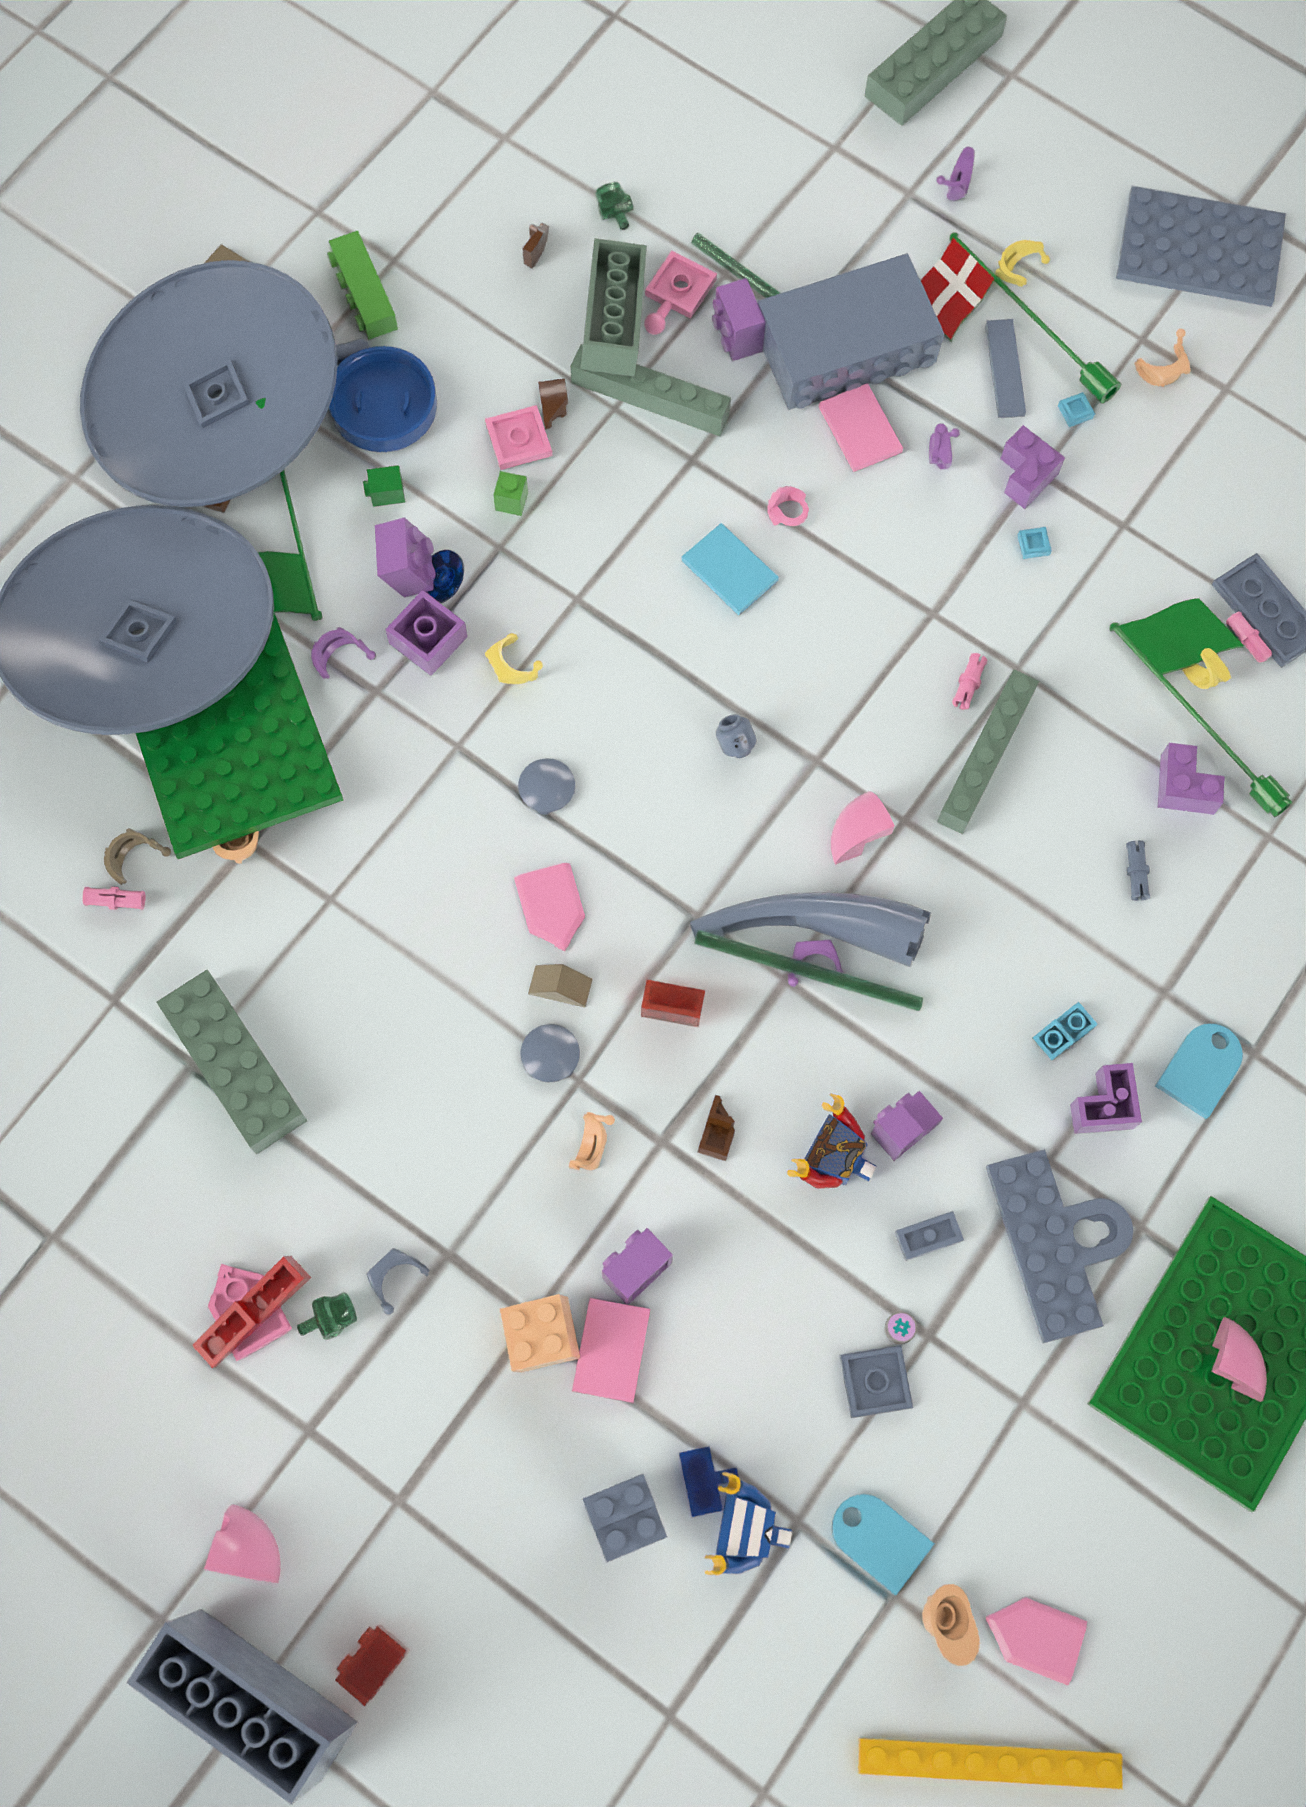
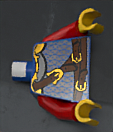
(835, 1151)

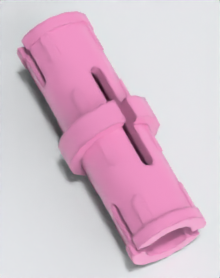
(969, 681)
(114, 898)

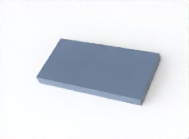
(1266, 606)

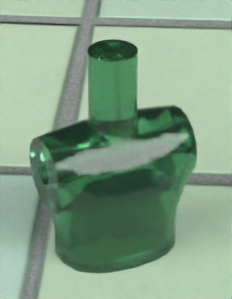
(614, 203)
(331, 1316)

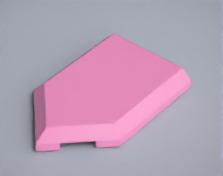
(551, 903)
(232, 1287)
(1039, 1638)

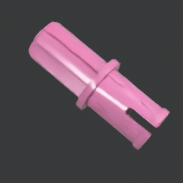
(1249, 637)

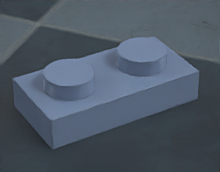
(929, 1236)

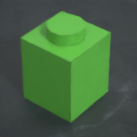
(510, 493)

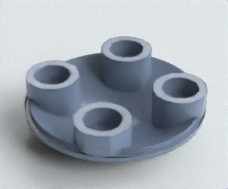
(546, 785)
(550, 1053)

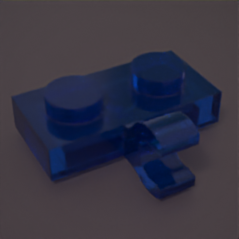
(702, 1481)

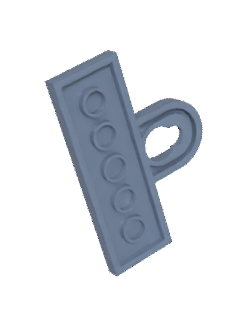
(1046, 1247)

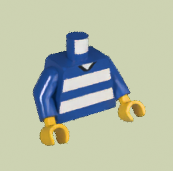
(745, 1529)

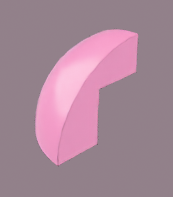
(858, 824)
(1240, 1360)
(244, 1547)

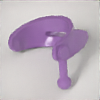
(962, 170)
(940, 446)
(329, 643)
(807, 948)

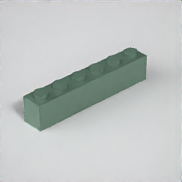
(659, 395)
(987, 751)

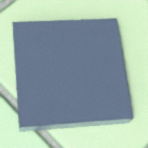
(876, 1381)

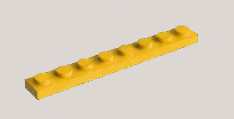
(990, 1763)

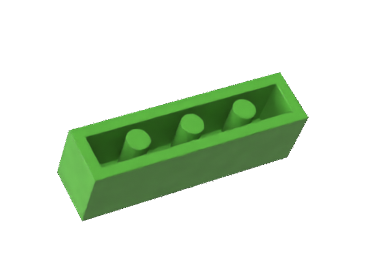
(362, 284)

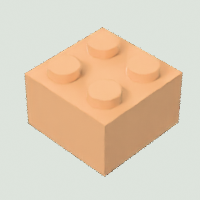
(539, 1333)

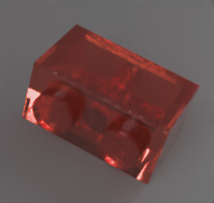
(672, 1003)
(372, 1664)

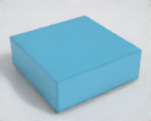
(1076, 409)
(1034, 543)

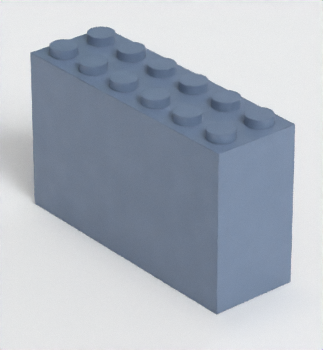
(849, 331)
(242, 1703)

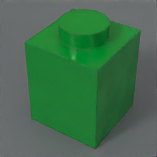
(384, 486)

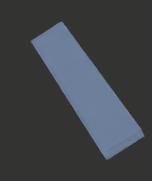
(1005, 368)

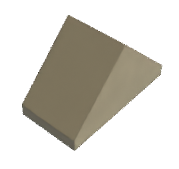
(560, 984)

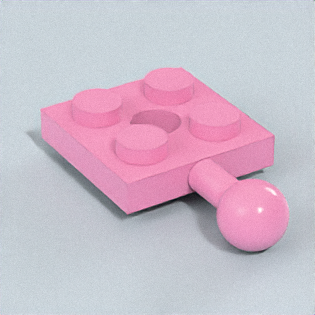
(682, 300)

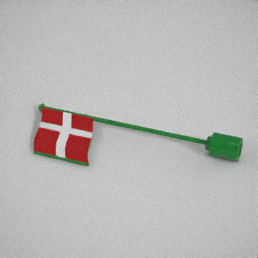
(960, 284)

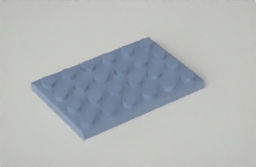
(1201, 246)

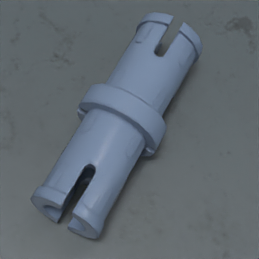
(1138, 870)

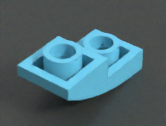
(1065, 1031)

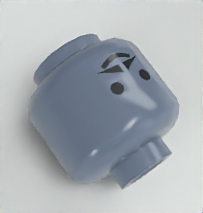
(736, 736)

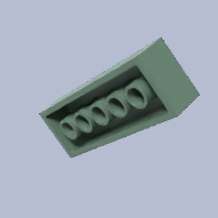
(934, 57)
(614, 307)
(231, 1062)

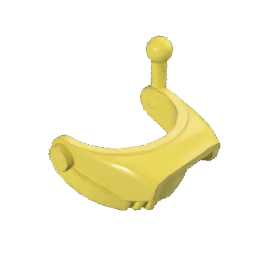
(1013, 254)
(504, 672)
(1210, 677)

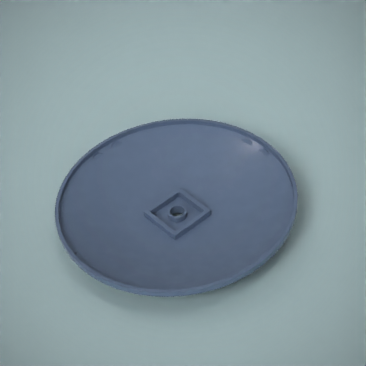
(177, 343)
(125, 570)

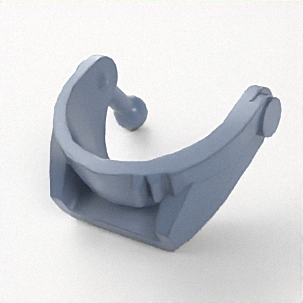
(380, 1269)

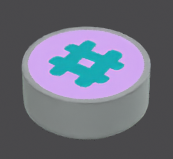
(900, 1327)

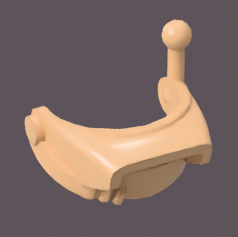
(1165, 374)
(592, 1128)

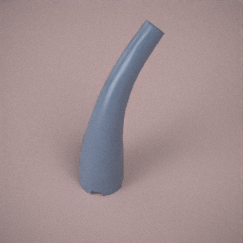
(864, 921)

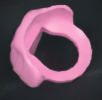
(784, 494)

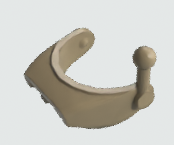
(121, 846)

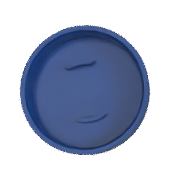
(383, 399)

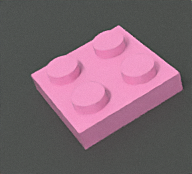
(518, 437)

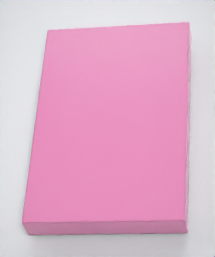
(860, 427)
(611, 1350)

